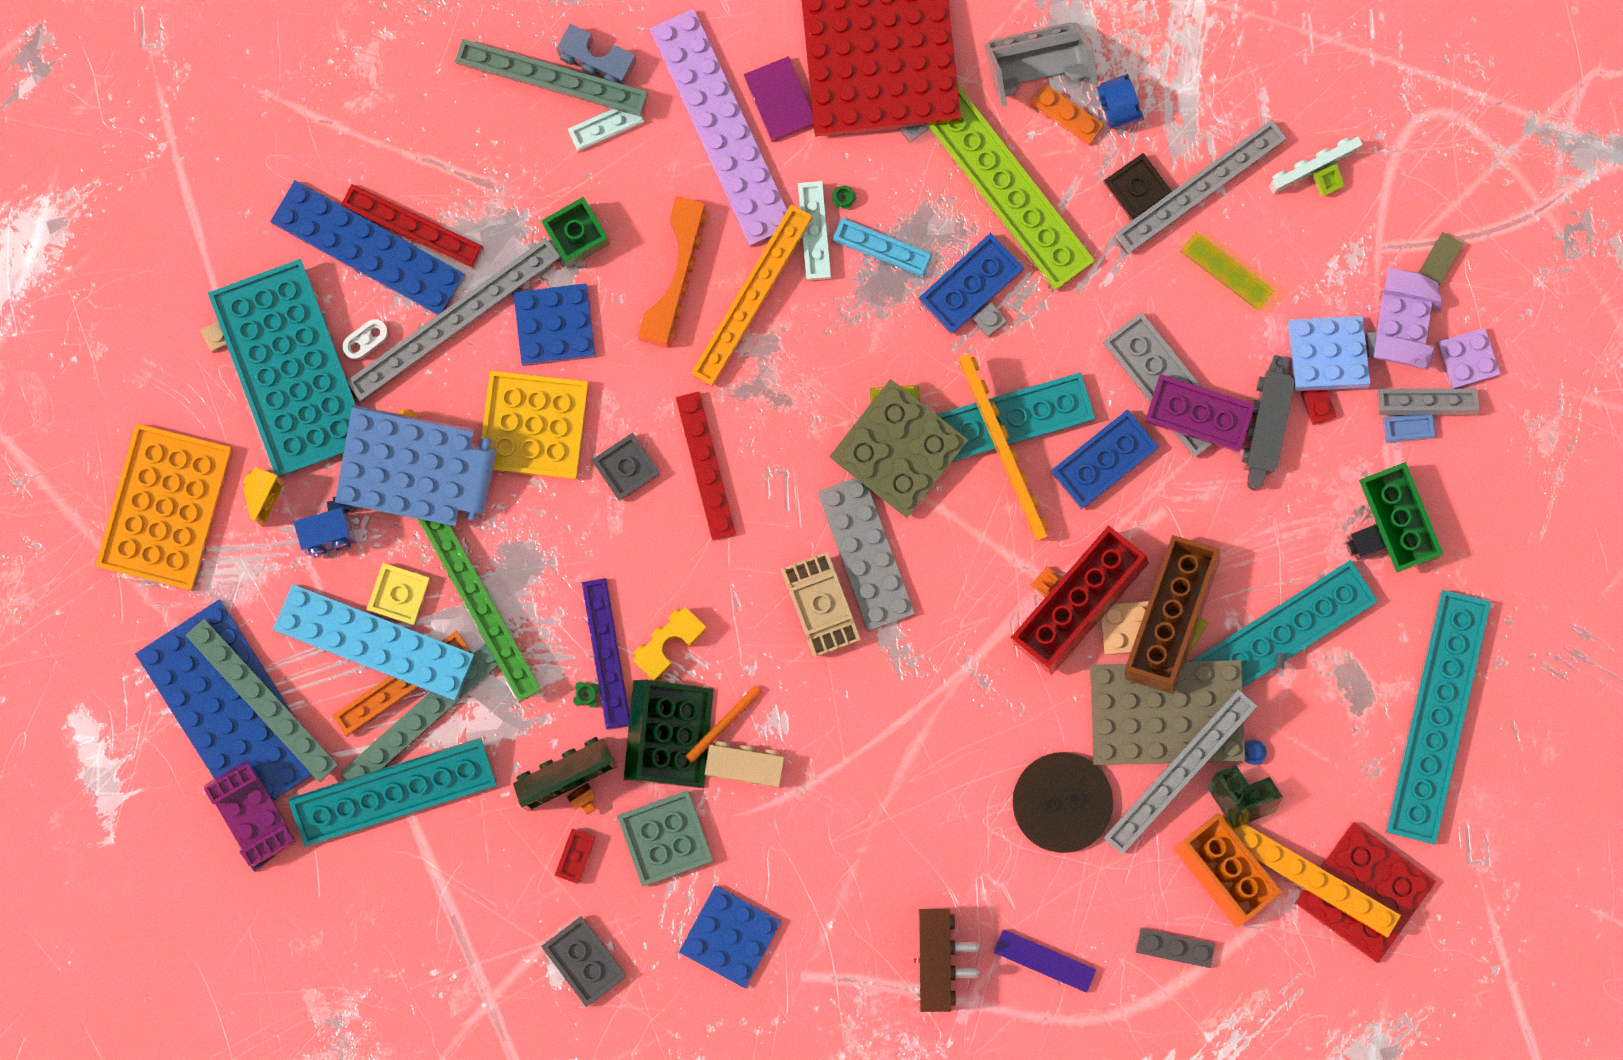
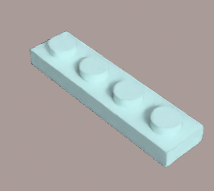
(1323, 158)
(815, 237)

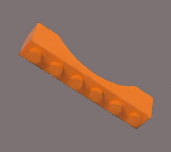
(659, 320)

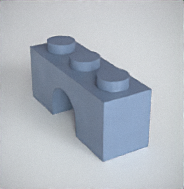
(575, 49)

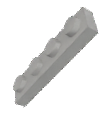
(1428, 401)

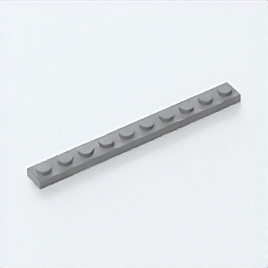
(453, 319)

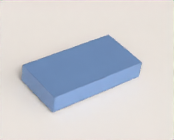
(1409, 428)

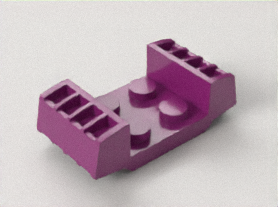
(250, 813)

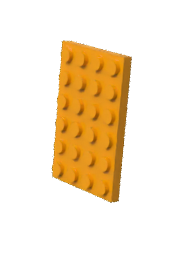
(164, 507)

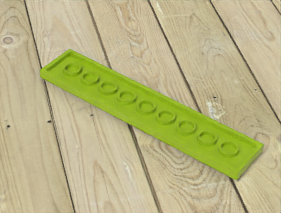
(1012, 195)

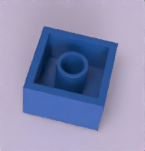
(325, 532)

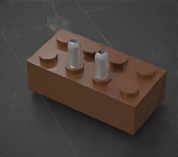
(935, 960)

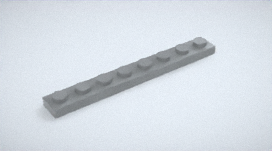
(1200, 186)
(1180, 771)

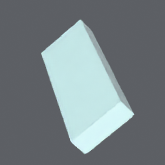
(602, 128)

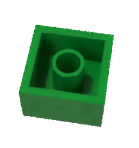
(575, 232)

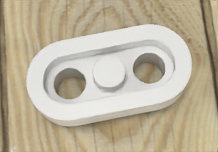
(364, 338)

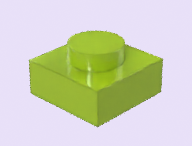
(1328, 179)

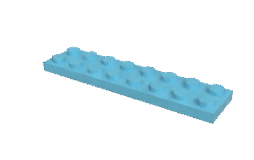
(374, 642)

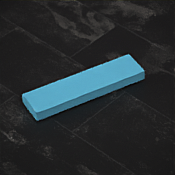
(882, 247)

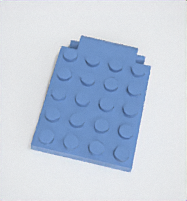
(414, 467)

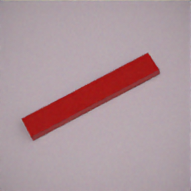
(412, 226)

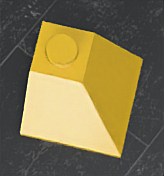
(261, 493)

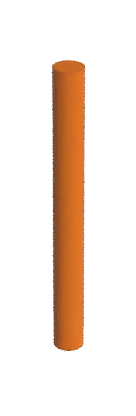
(708, 739)

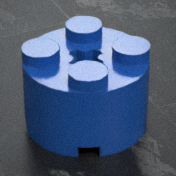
(1121, 101)

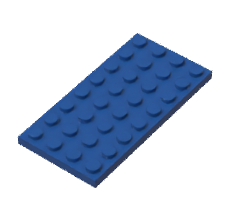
(211, 710)

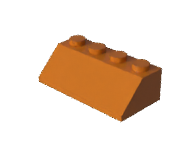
(1227, 870)

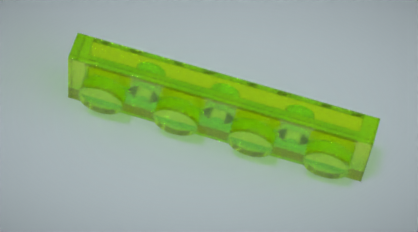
(1227, 271)

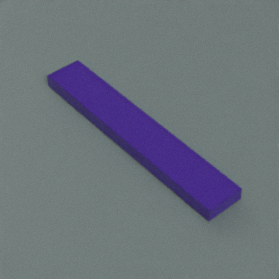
(606, 653)

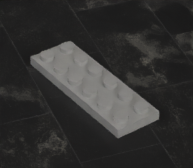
(1146, 356)
(865, 553)

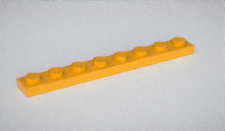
(752, 295)
(1007, 456)
(1317, 881)

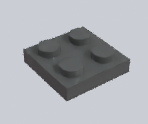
(625, 467)

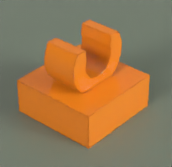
(1046, 581)
(582, 798)

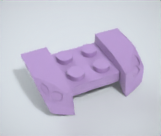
(1406, 318)

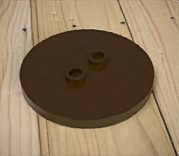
(1062, 802)

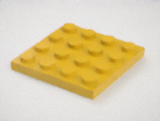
(535, 423)

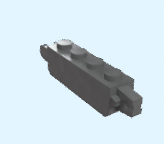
(1269, 422)

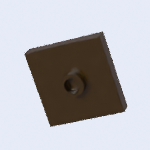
(1137, 186)

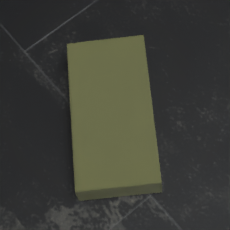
(1441, 258)

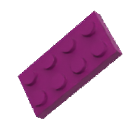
(1199, 413)

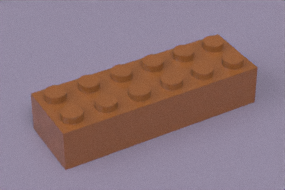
(1172, 614)

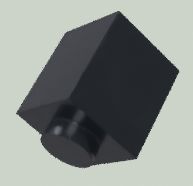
(1365, 542)

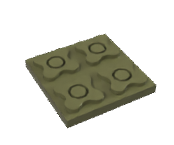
(898, 448)

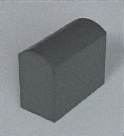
(1279, 662)

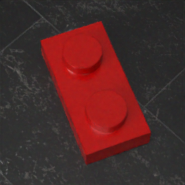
(1318, 405)
(575, 856)

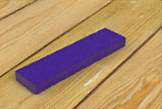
(1044, 961)

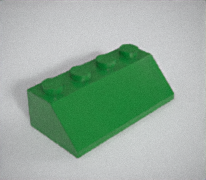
(1401, 517)

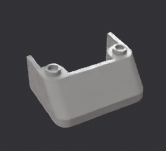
(1039, 55)

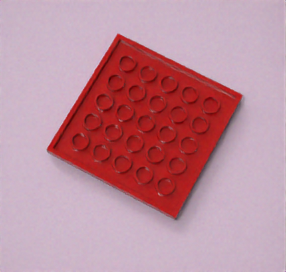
(880, 64)

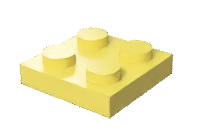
(398, 594)

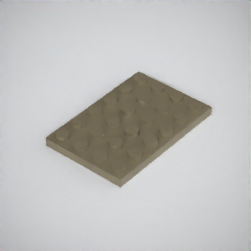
(1154, 726)

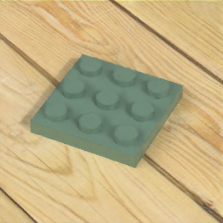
(665, 838)

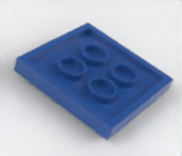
(554, 324)
(730, 937)

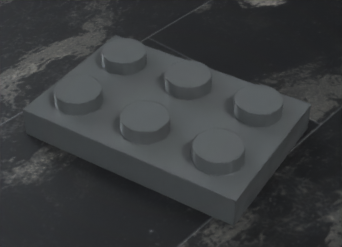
(584, 961)

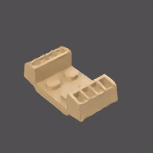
(820, 604)

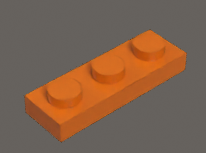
(1066, 114)

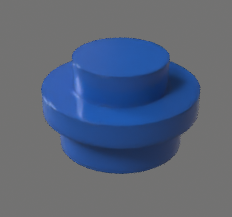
(1254, 752)

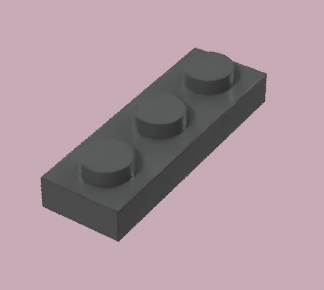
(1175, 948)

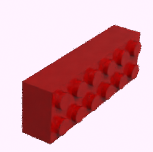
(1080, 600)

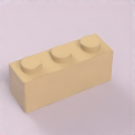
(744, 764)

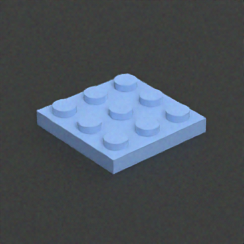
(1328, 353)

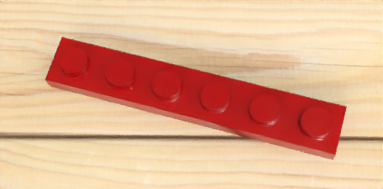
(705, 466)

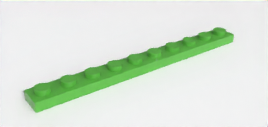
(481, 609)

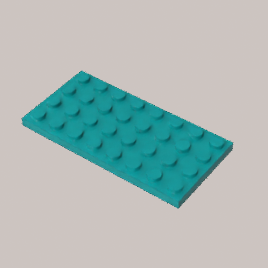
(286, 365)

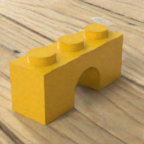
(682, 626)

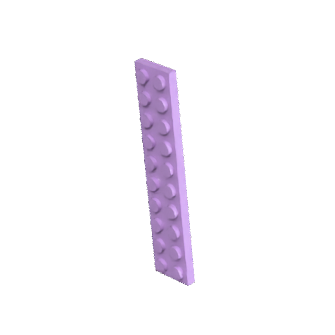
(720, 126)

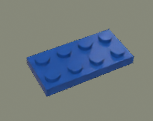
(971, 283)
(1104, 459)

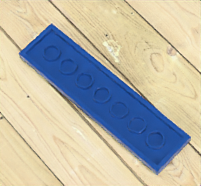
(367, 248)

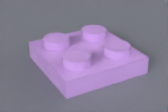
(1468, 358)

